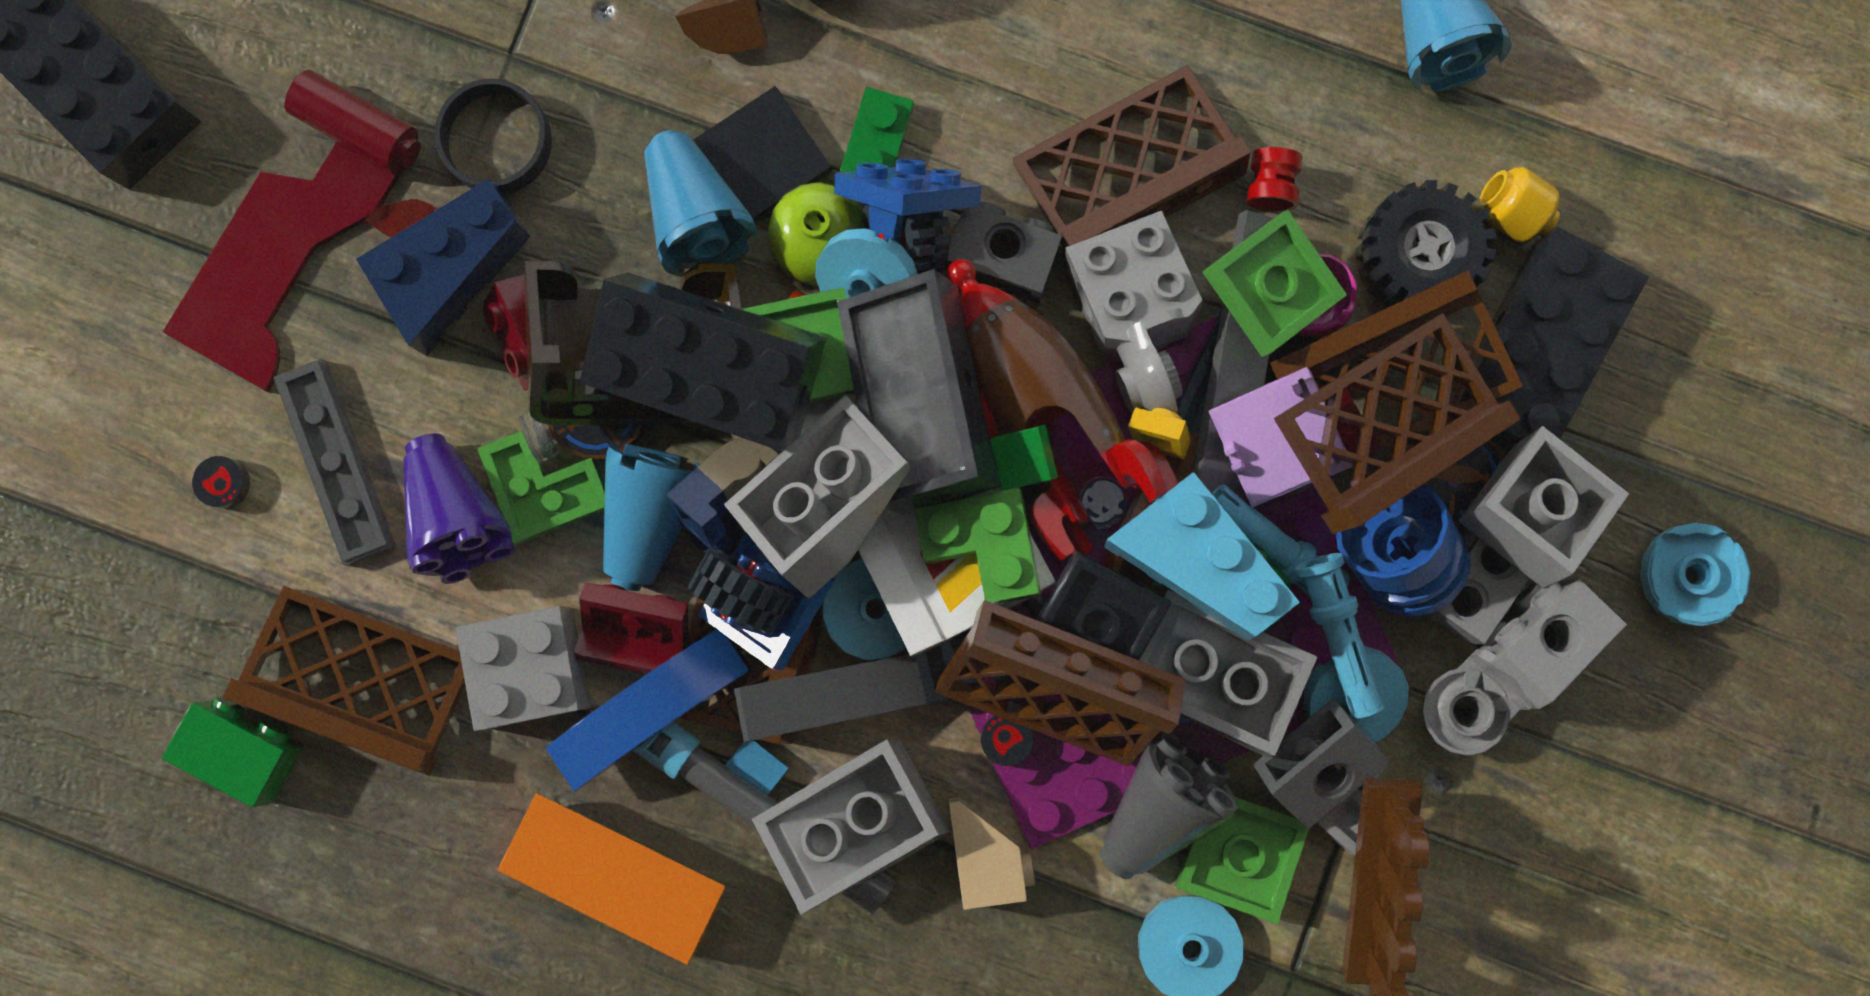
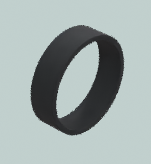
(473, 91)

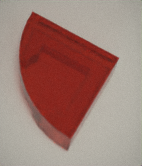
(398, 215)

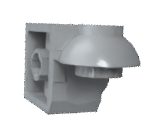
(1136, 303)
(1521, 664)

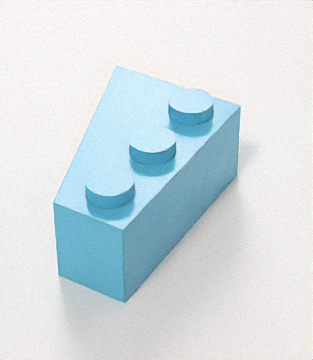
(1205, 558)

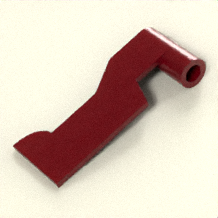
(284, 223)

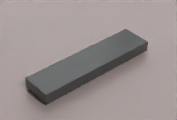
(334, 462)
(829, 697)

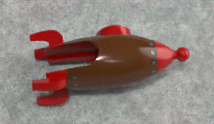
(1034, 380)

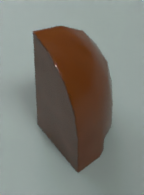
(724, 25)

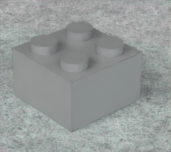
(1544, 507)
(522, 667)

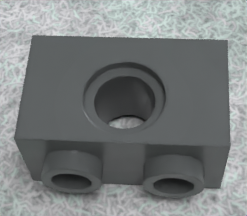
(1023, 273)
(1321, 763)

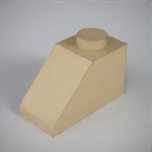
(987, 860)

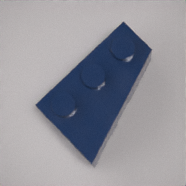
(443, 262)

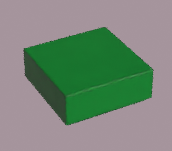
(1024, 457)

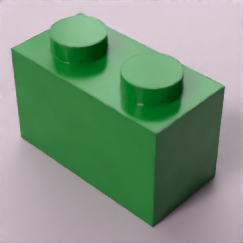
(233, 751)

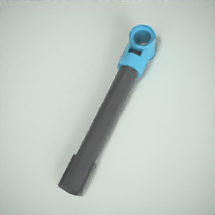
(678, 753)

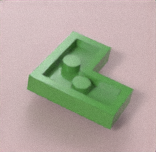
(537, 501)
(992, 528)

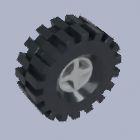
(1440, 226)

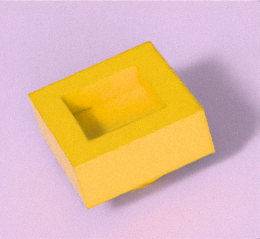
(1161, 429)

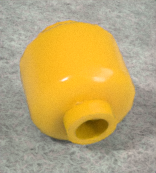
(1520, 204)

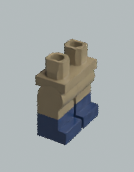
(702, 494)

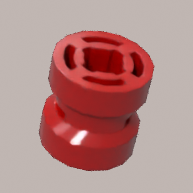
(1274, 179)

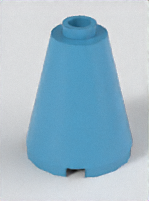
(1451, 41)
(692, 206)
(638, 514)

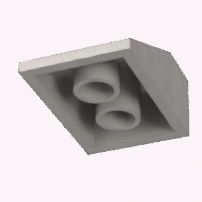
(820, 497)
(1230, 683)
(850, 825)

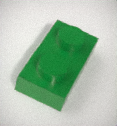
(878, 129)

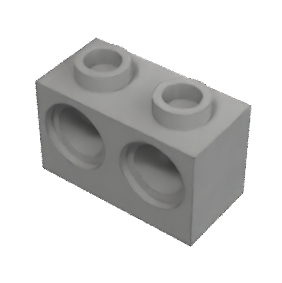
(1488, 594)

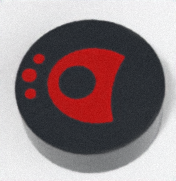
(220, 482)
(1005, 741)

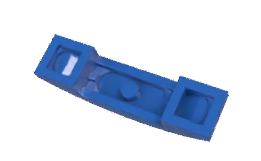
(646, 708)

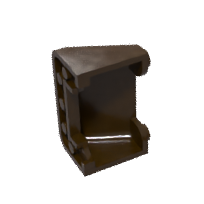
(558, 338)

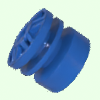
(1409, 555)

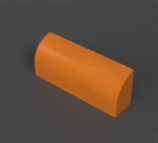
(612, 879)

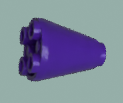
(448, 513)

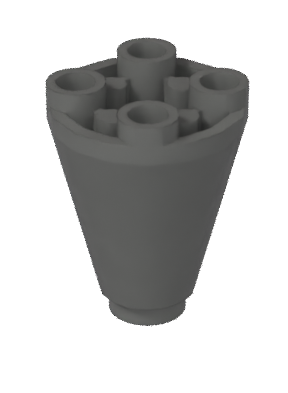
(1166, 807)

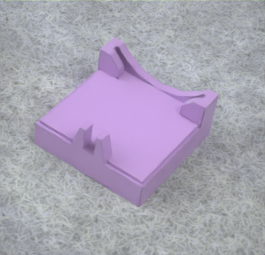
(1256, 443)

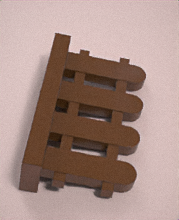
(1386, 887)

